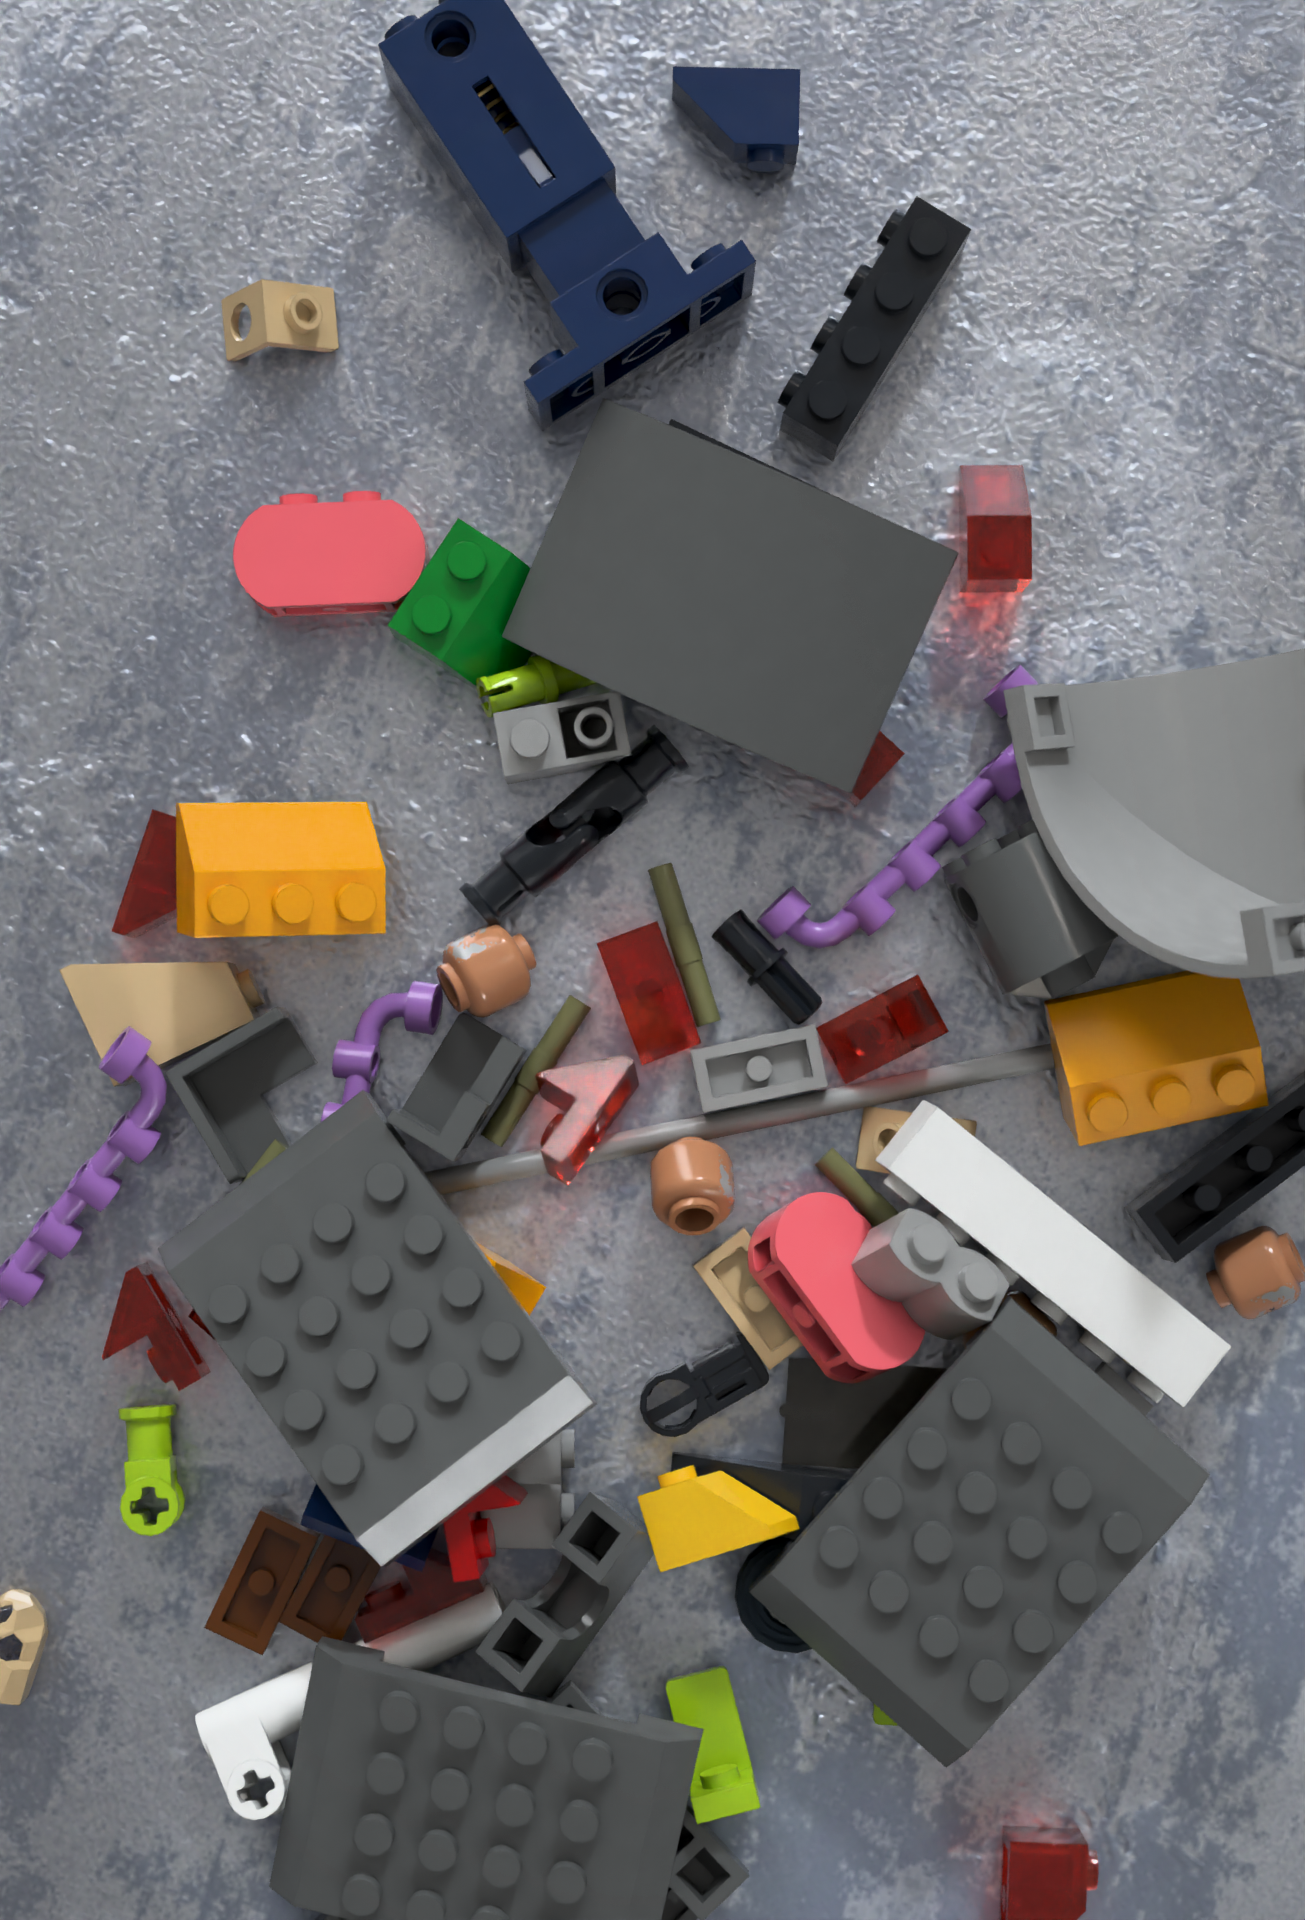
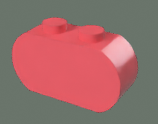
(330, 555)
(806, 1271)

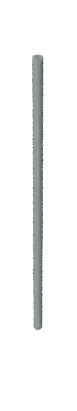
(758, 1116)

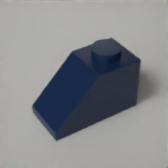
(744, 111)

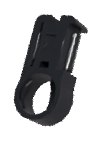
(714, 1381)

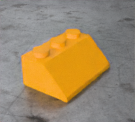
(278, 870)
(1154, 1055)

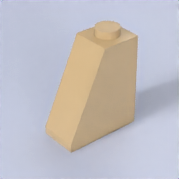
(171, 1004)

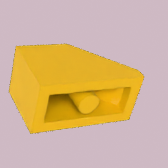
(707, 1517)

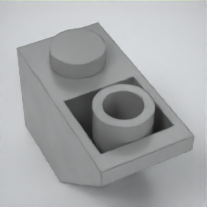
(561, 736)

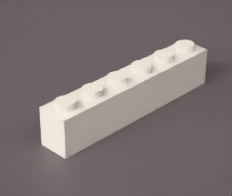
(1053, 1254)

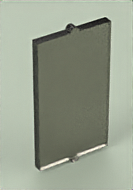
(846, 1422)

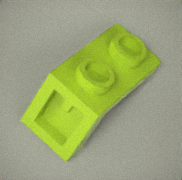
(723, 1770)

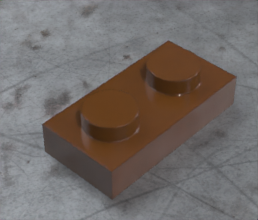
(262, 1580)
(330, 1590)

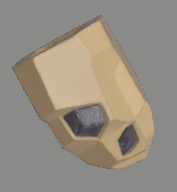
(21, 1644)

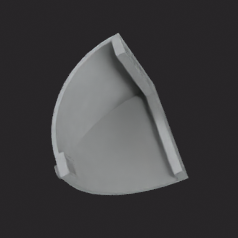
(1178, 807)

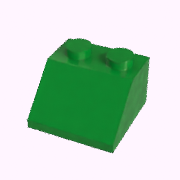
(463, 607)

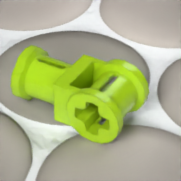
(150, 1465)

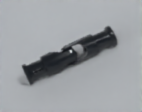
(538, 860)

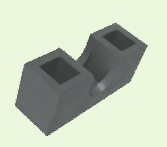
(546, 1635)

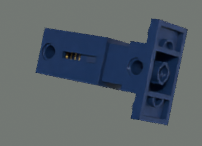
(550, 201)

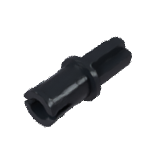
(767, 967)

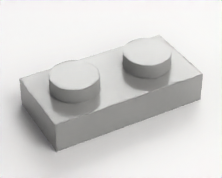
(758, 1068)

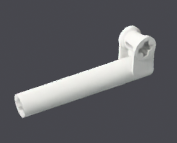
(247, 1728)

